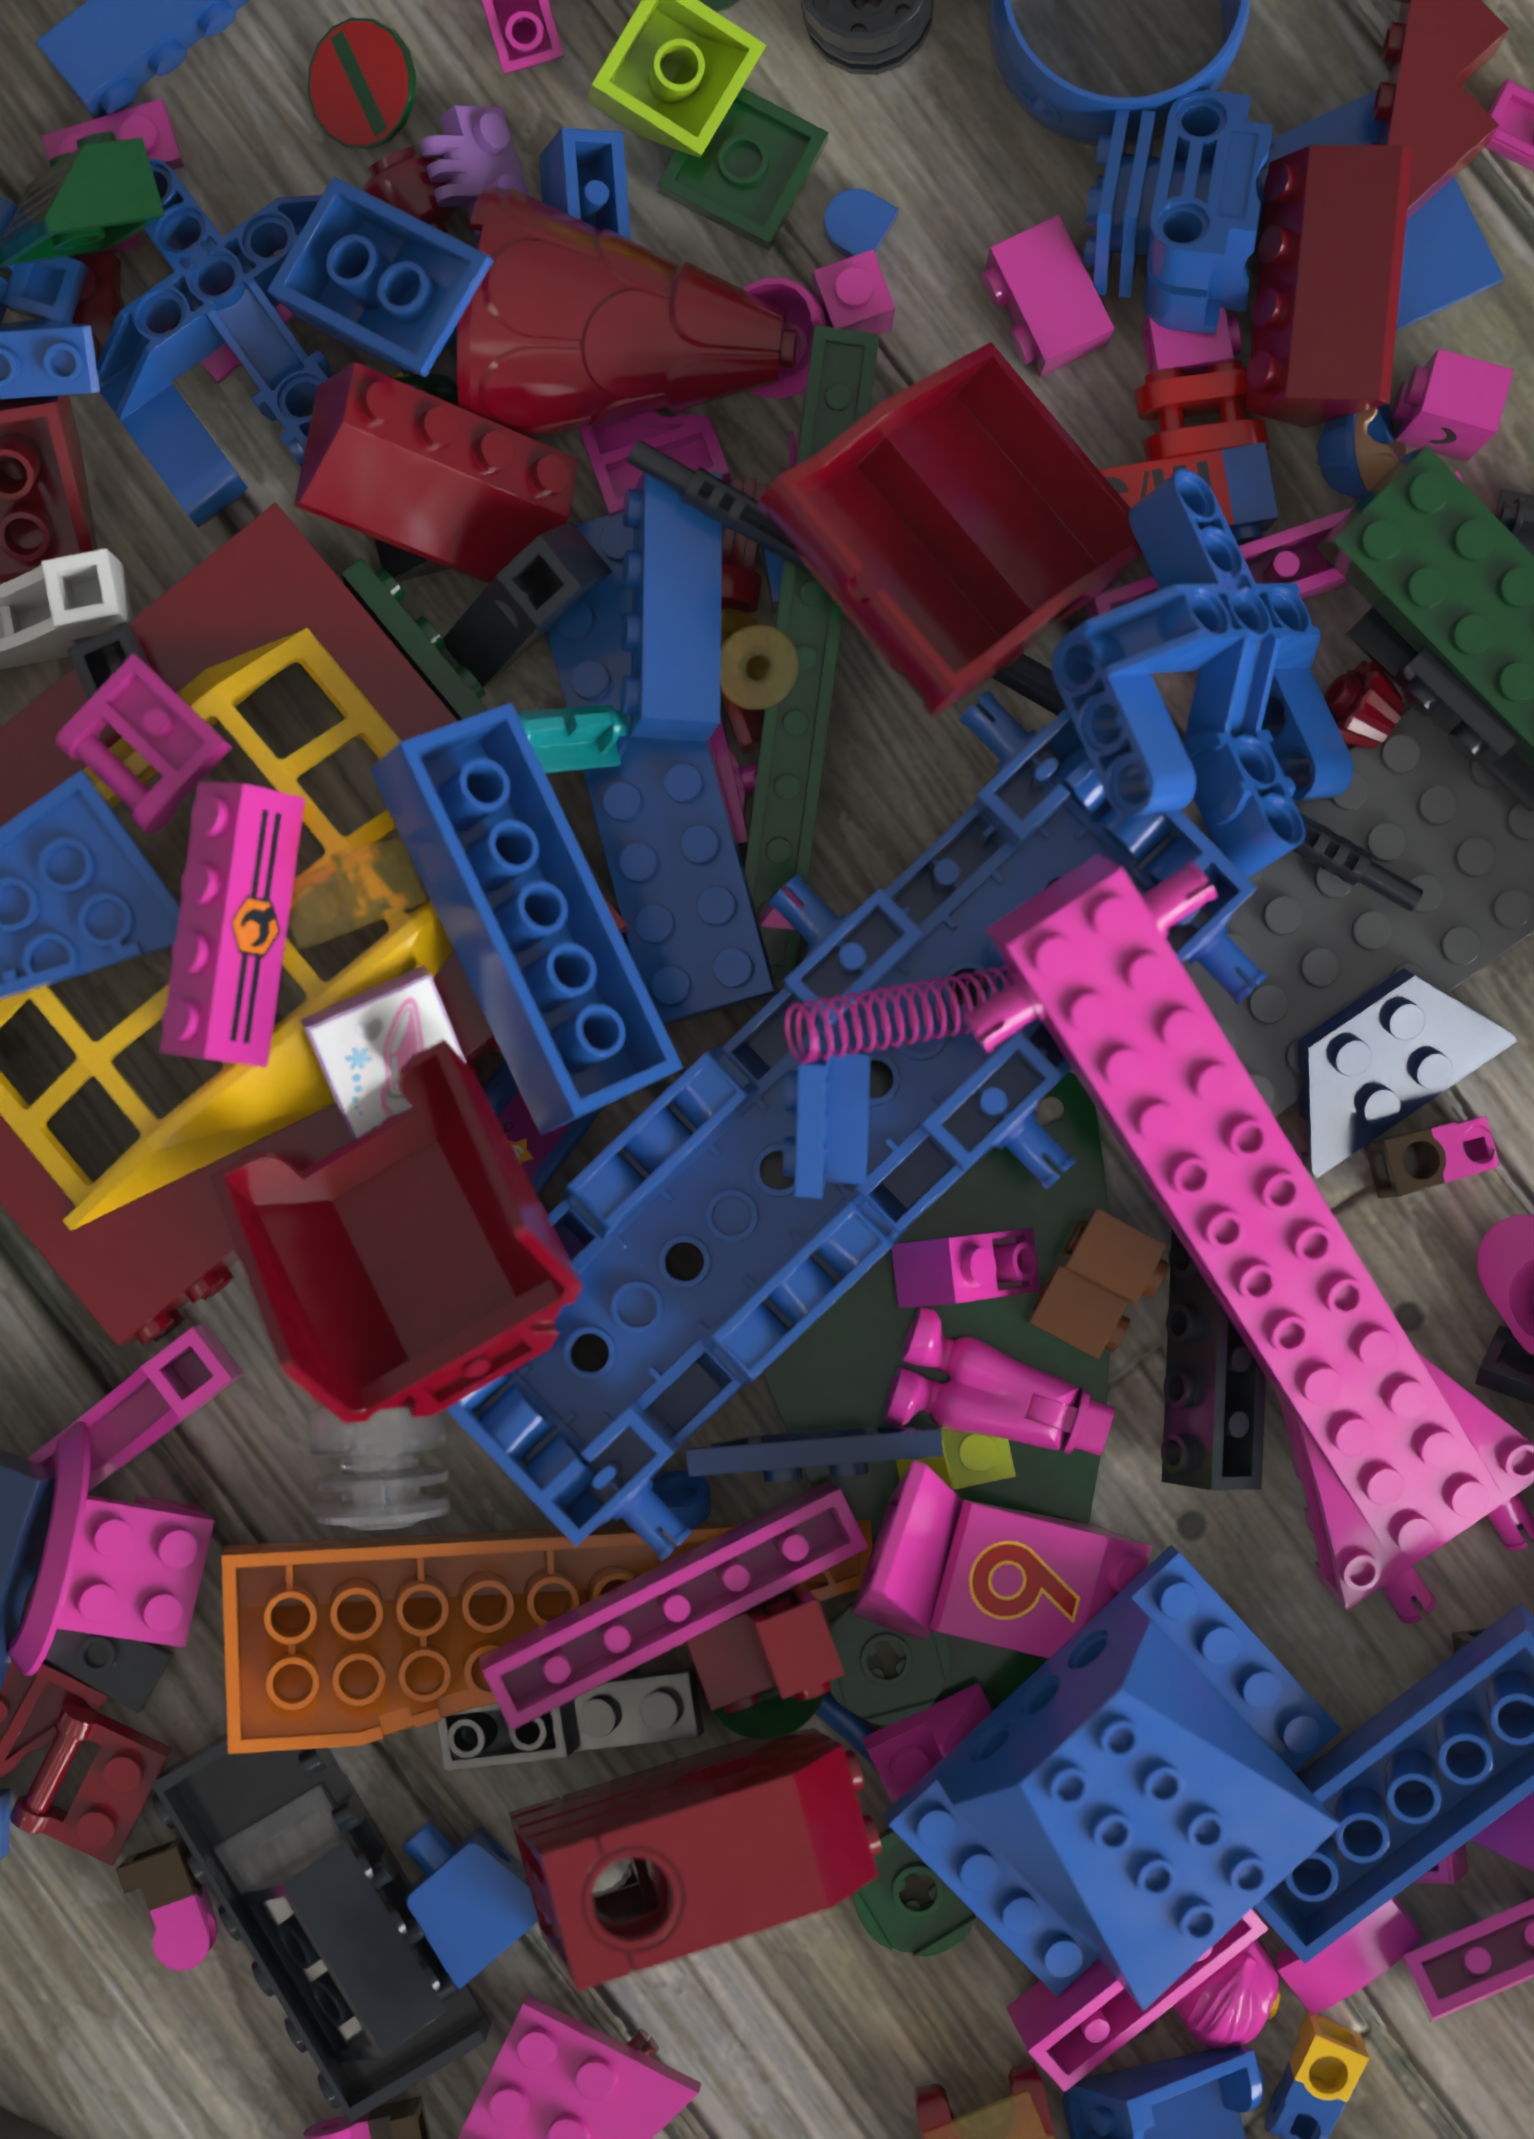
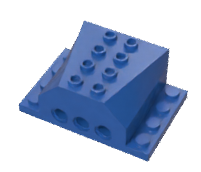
(1129, 1790)

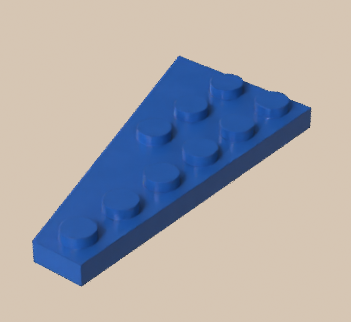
(76, 891)

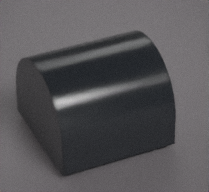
(103, 655)

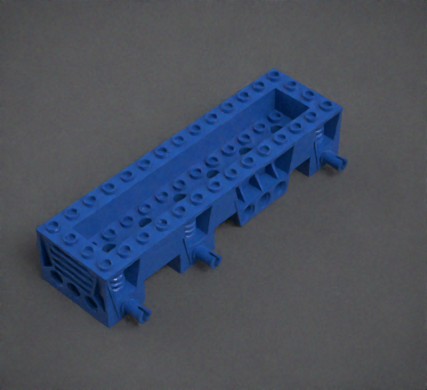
(695, 1156)

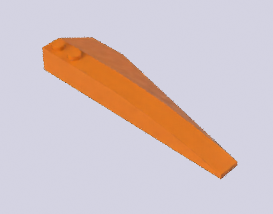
(390, 1630)

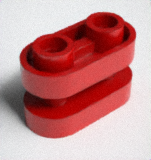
(1172, 396)

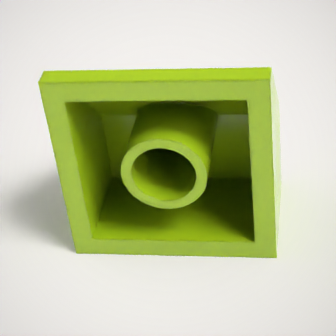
(675, 73)

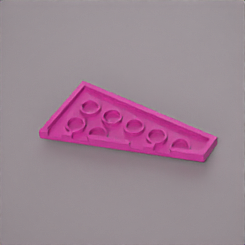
(573, 2084)

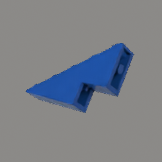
(46, 359)

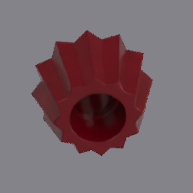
(1364, 705)

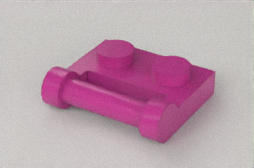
(158, 727)

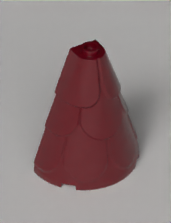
(599, 328)

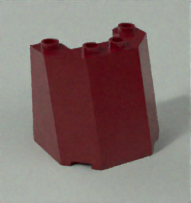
(404, 1256)

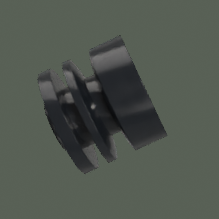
(869, 37)

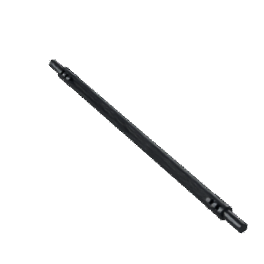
(1025, 675)

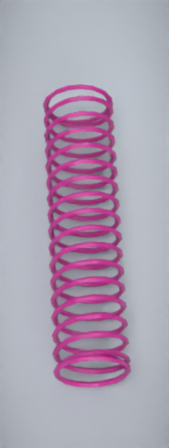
(926, 1011)

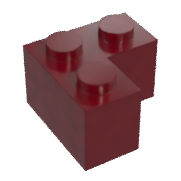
(767, 1646)

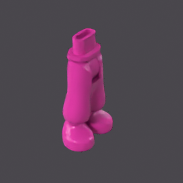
(992, 1393)

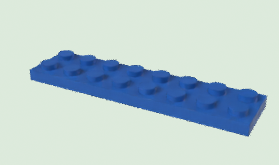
(661, 823)

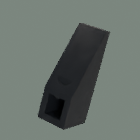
(525, 601)

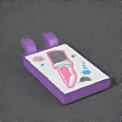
(370, 1040)

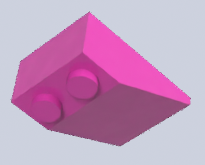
(910, 1554)

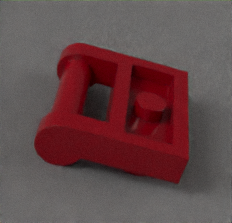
(110, 1792)

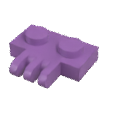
(474, 154)

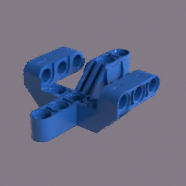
(144, 360)
(1251, 665)

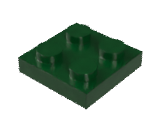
(748, 169)

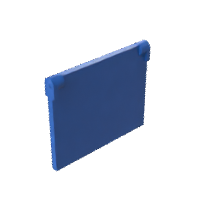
(1442, 244)

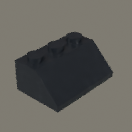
(345, 1953)

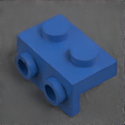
(830, 1122)

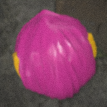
(1233, 2001)

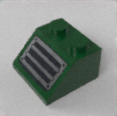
(84, 202)

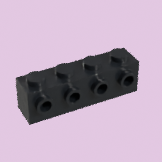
(1209, 1390)

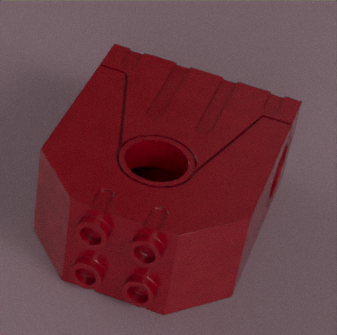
(712, 1848)

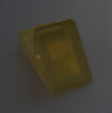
(353, 892)

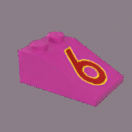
(1030, 1577)

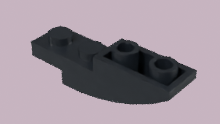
(615, 1714)

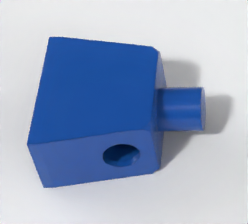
(468, 1899)

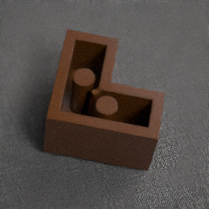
(1094, 1280)

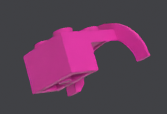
(111, 1564)

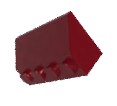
(1328, 282)
(429, 474)

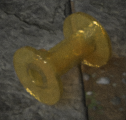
(755, 661)

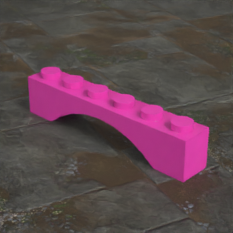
(151, 1402)

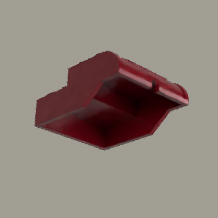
(955, 525)

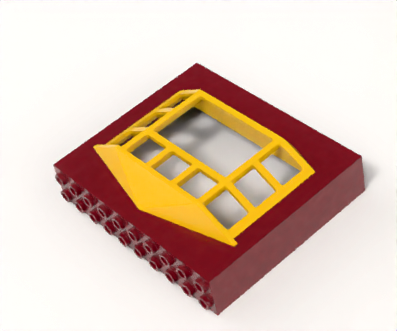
(152, 1223)

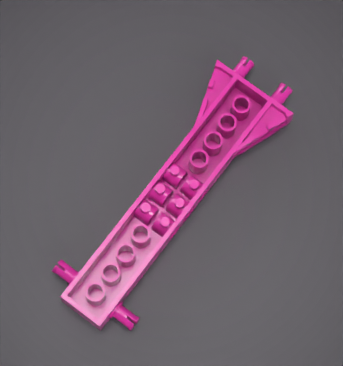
(1375, 1430)

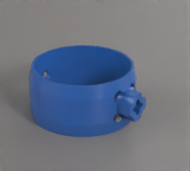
(1084, 114)

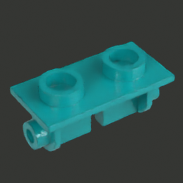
(575, 736)

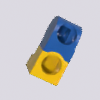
(1316, 2080)

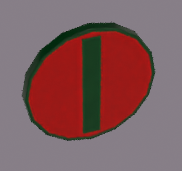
(361, 83)

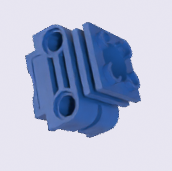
(1184, 210)

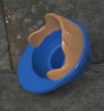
(1358, 451)

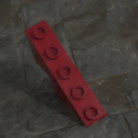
(1424, 102)

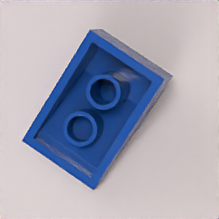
(378, 278)

